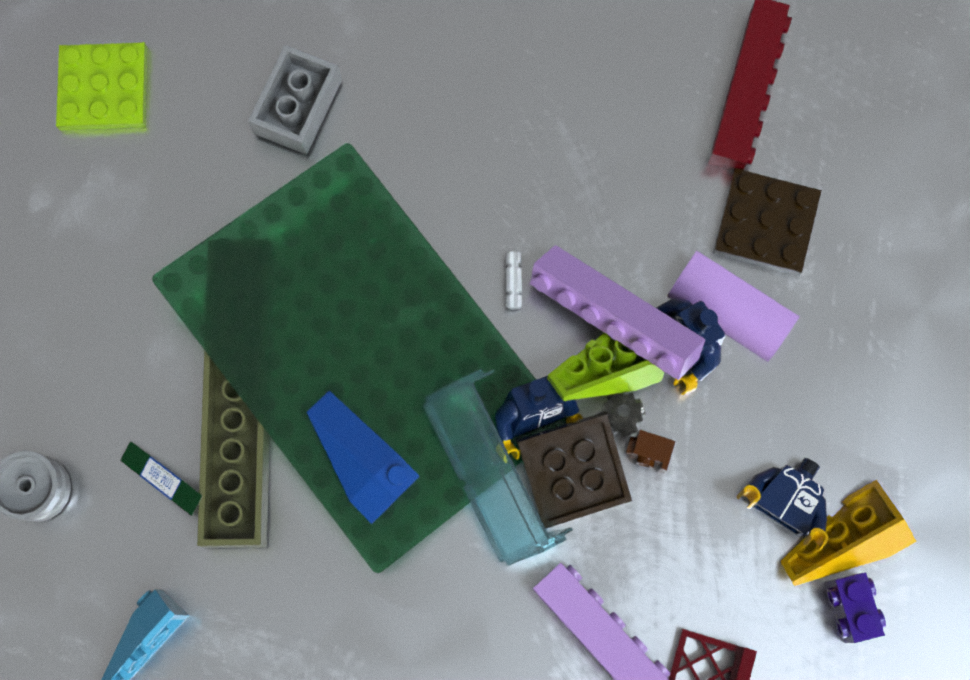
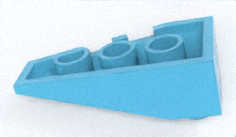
(144, 634)

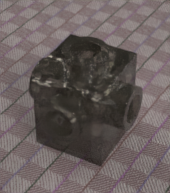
(624, 425)

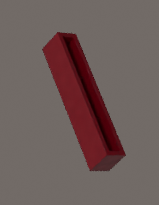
(749, 84)

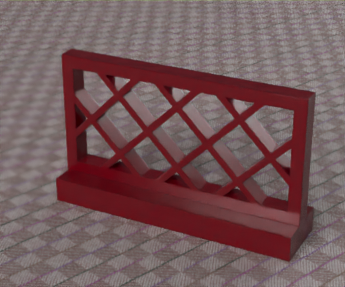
(742, 664)

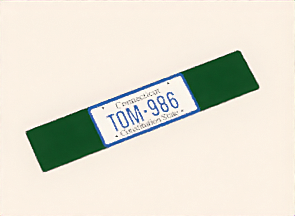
(161, 478)

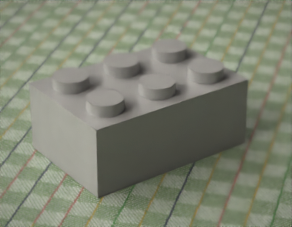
(295, 99)

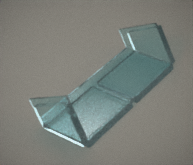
(488, 472)

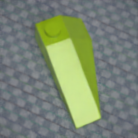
(603, 369)

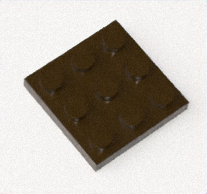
(767, 221)
(574, 470)

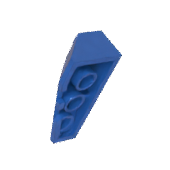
(362, 460)

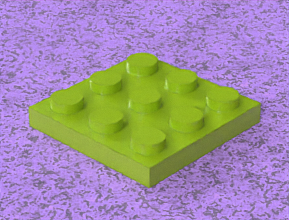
(102, 86)

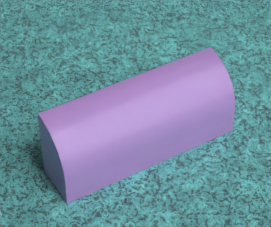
(741, 309)

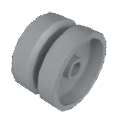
(48, 484)

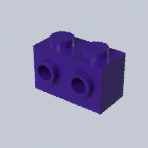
(856, 608)

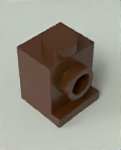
(651, 450)

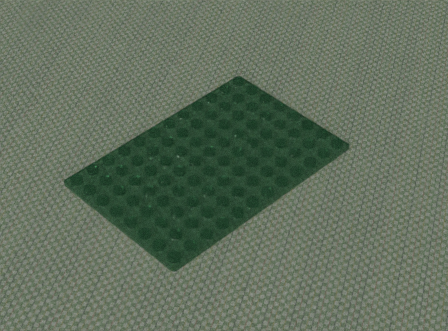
(352, 300)

